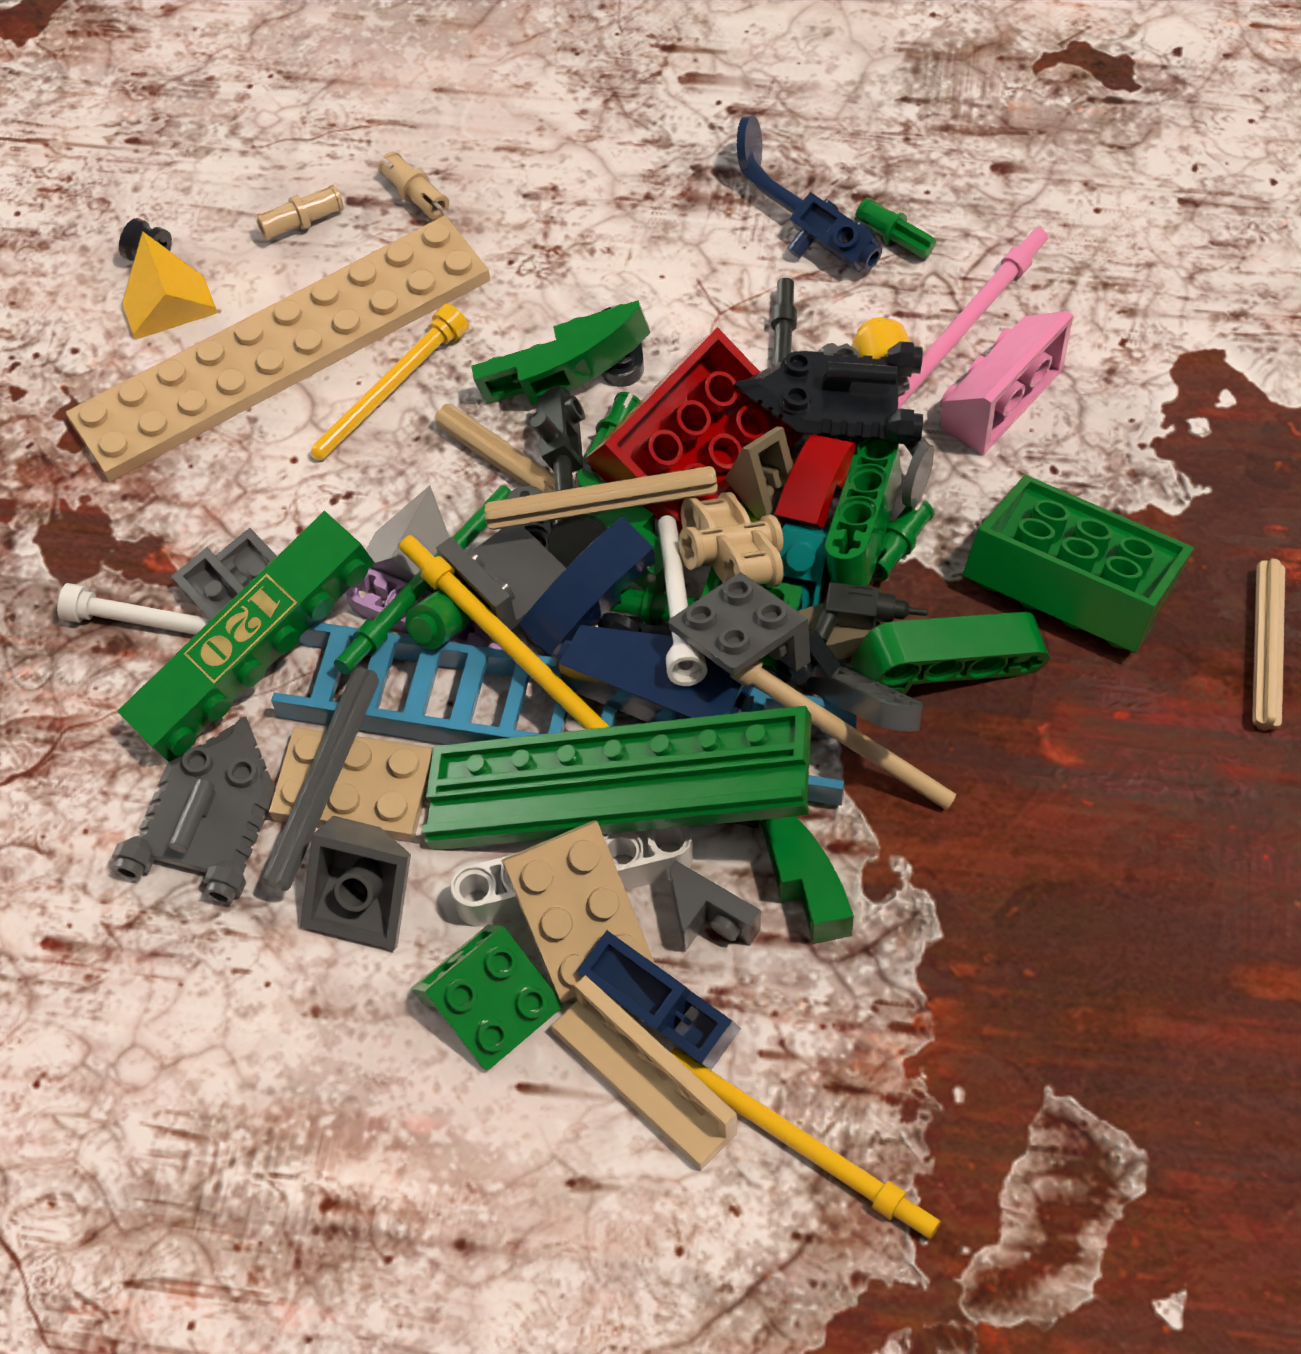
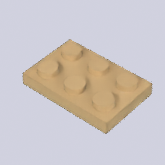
(377, 785)
(570, 900)

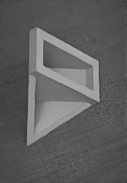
(417, 518)

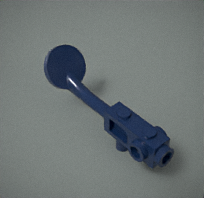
(813, 218)

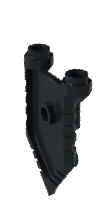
(840, 393)

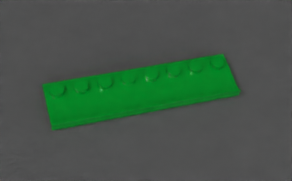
(621, 777)

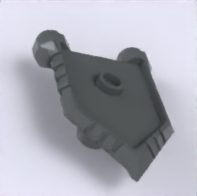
(205, 814)

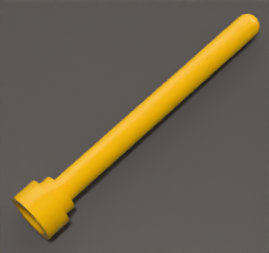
(447, 326)

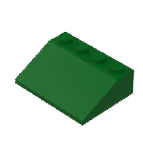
(1077, 562)

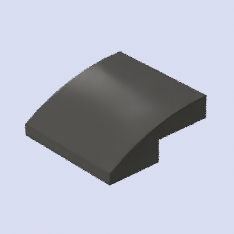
(218, 578)

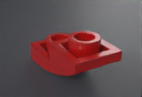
(813, 479)

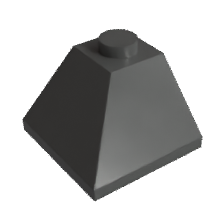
(355, 883)

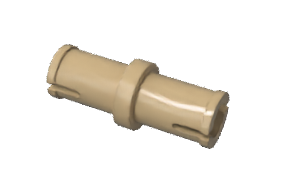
(413, 185)
(299, 212)

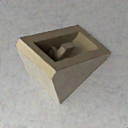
(762, 472)

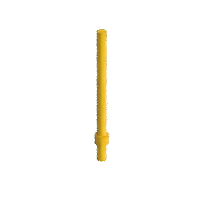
(441, 576)
(886, 1198)

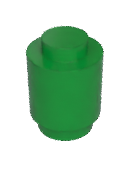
(435, 620)

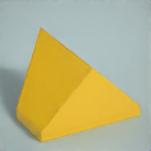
(163, 291)

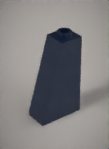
(631, 676)

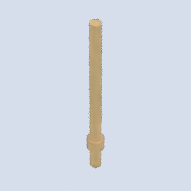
(847, 735)

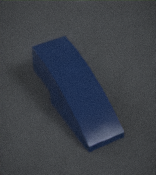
(588, 586)
(659, 1000)

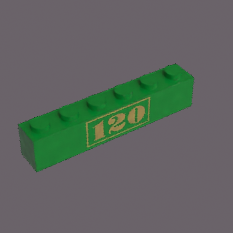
(247, 637)

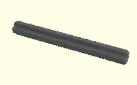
(321, 779)

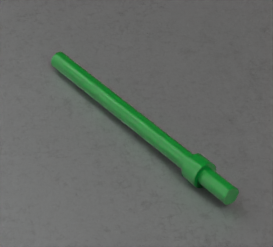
(373, 633)

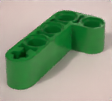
(863, 510)
(951, 649)

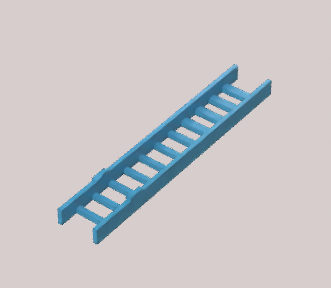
(460, 729)

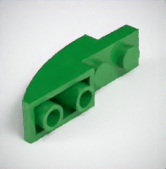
(579, 354)

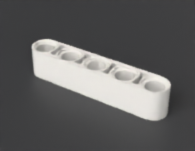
(500, 903)

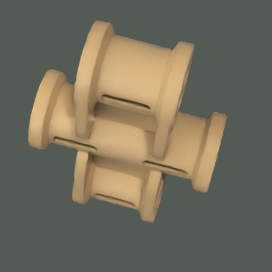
(723, 535)

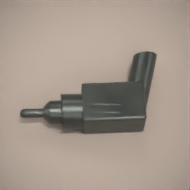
(860, 608)

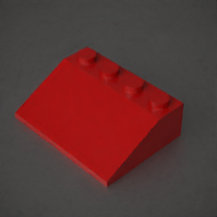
(689, 423)

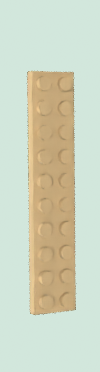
(276, 347)

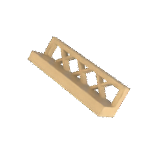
(646, 1075)

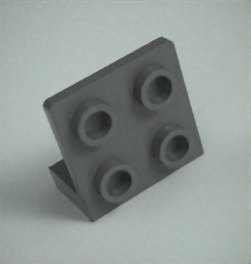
(504, 571)
(743, 624)

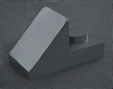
(703, 901)

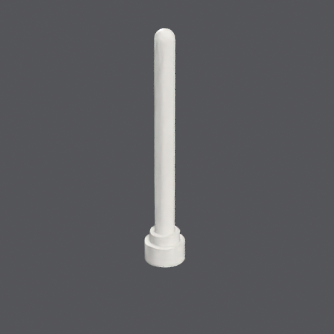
(78, 604)
(683, 662)

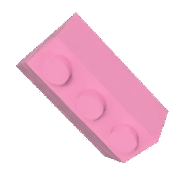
(1006, 380)

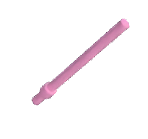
(1013, 266)

